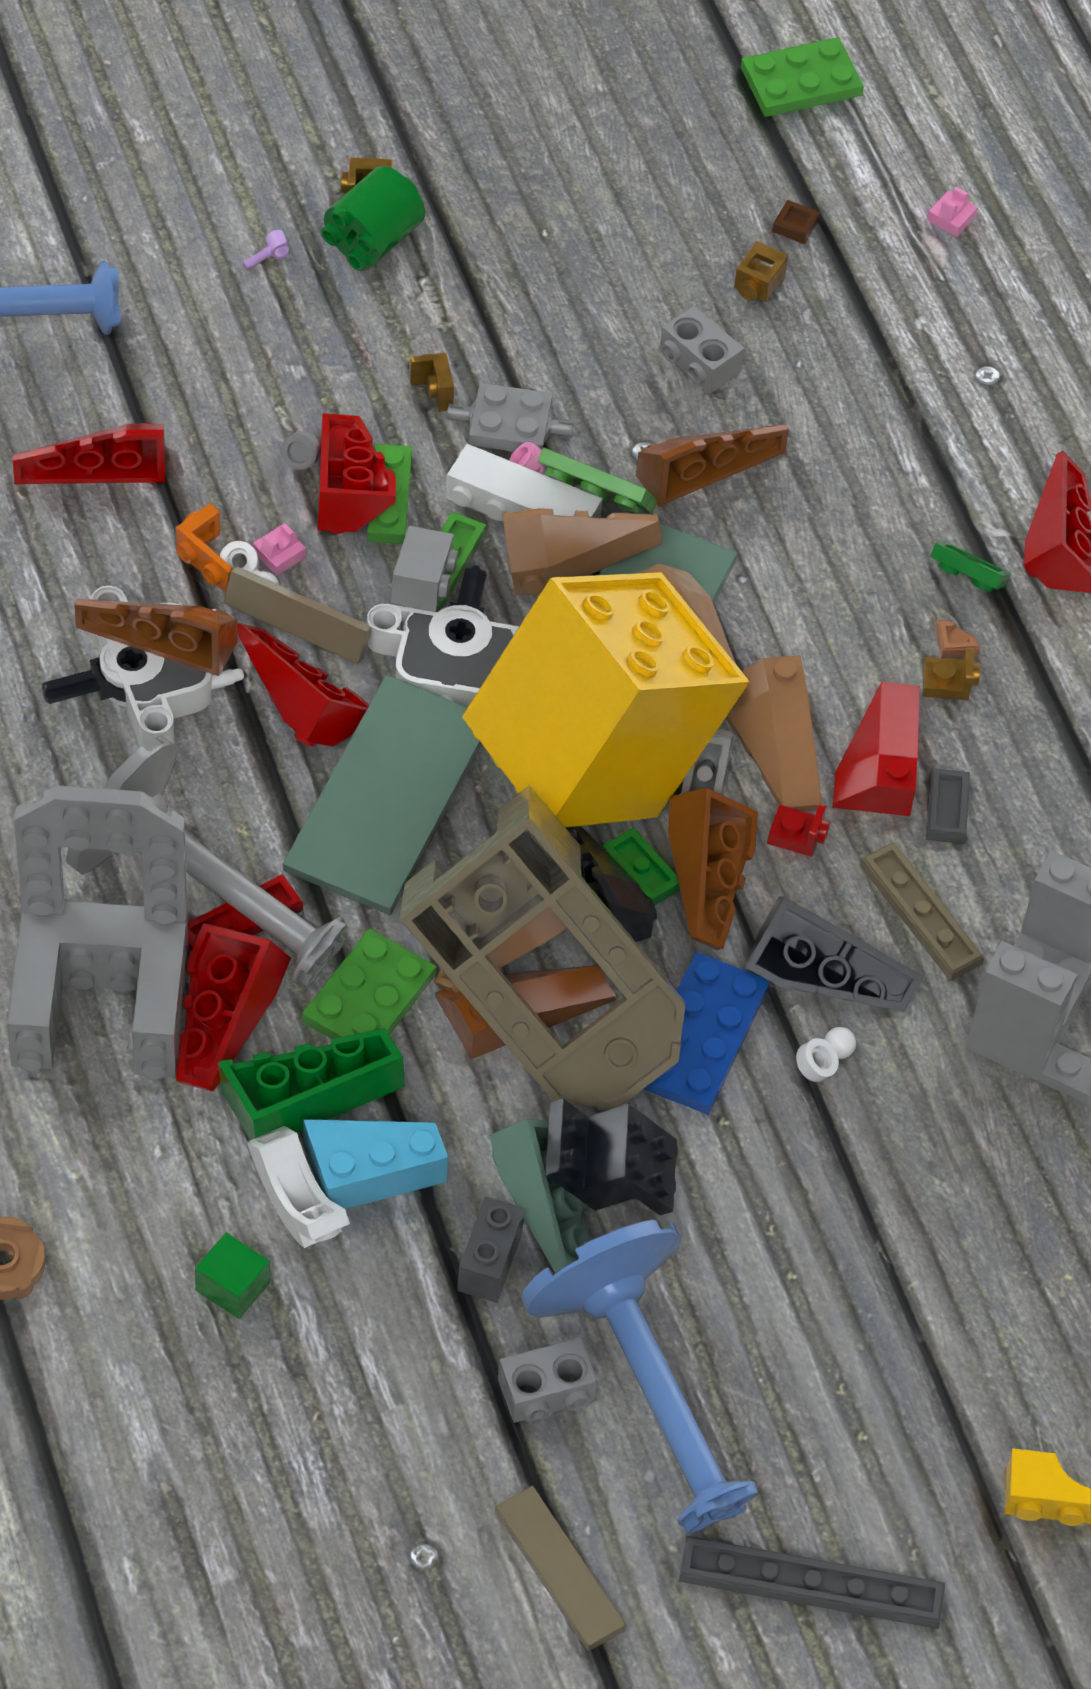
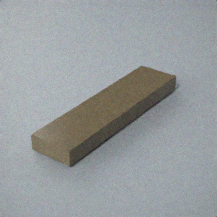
(297, 614)
(922, 911)
(560, 1568)

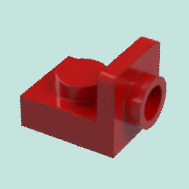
(798, 829)

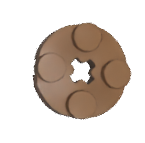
(27, 1258)

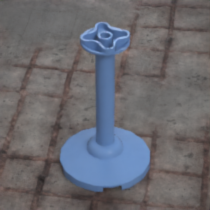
(95, 298)
(609, 1284)

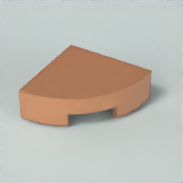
(953, 640)

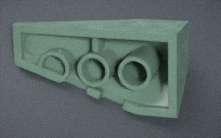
(549, 1209)

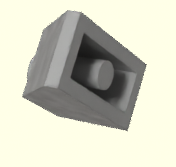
(711, 764)

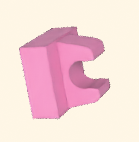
(953, 212)
(280, 549)

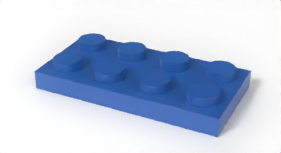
(717, 1018)

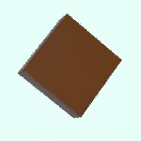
(796, 221)

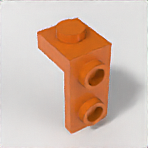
(191, 545)

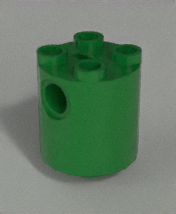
(373, 217)

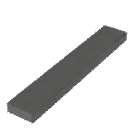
(812, 1582)

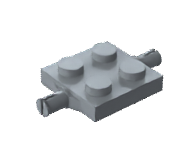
(509, 417)

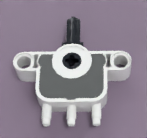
(444, 649)
(144, 683)

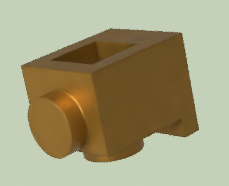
(758, 280)

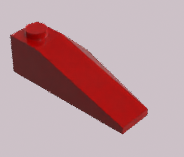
(109, 456)
(351, 476)
(1061, 530)
(300, 691)
(883, 755)
(229, 992)

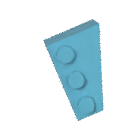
(373, 1158)

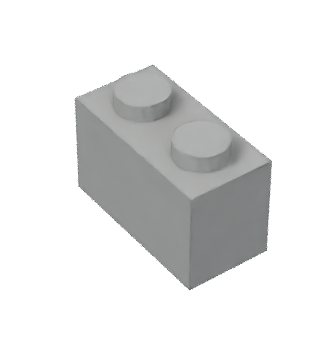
(423, 569)

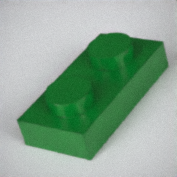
(955, 560)
(643, 865)

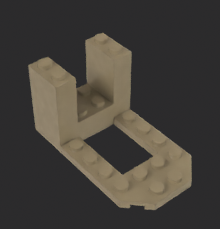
(493, 895)

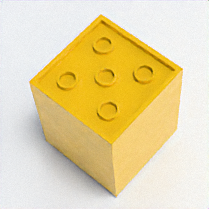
(605, 697)

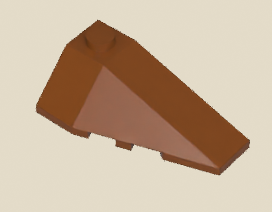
(697, 461)
(710, 847)

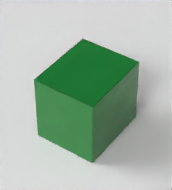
(232, 1275)

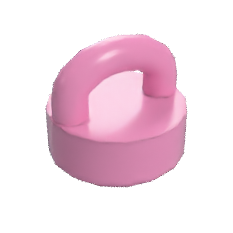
(527, 456)

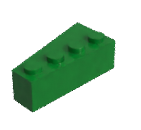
(311, 1081)

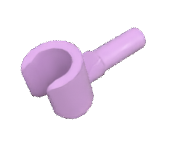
(276, 248)

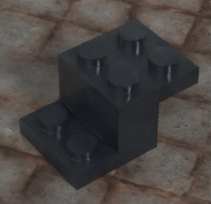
(611, 1157)

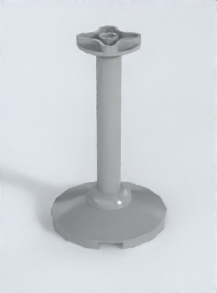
(314, 947)

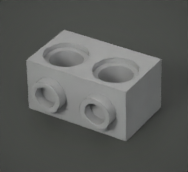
(701, 349)
(543, 1370)

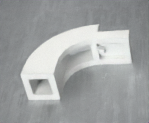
(293, 1188)

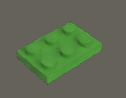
(802, 77)
(597, 482)
(369, 989)

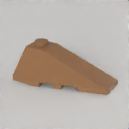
(778, 730)

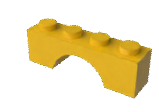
(1042, 1489)

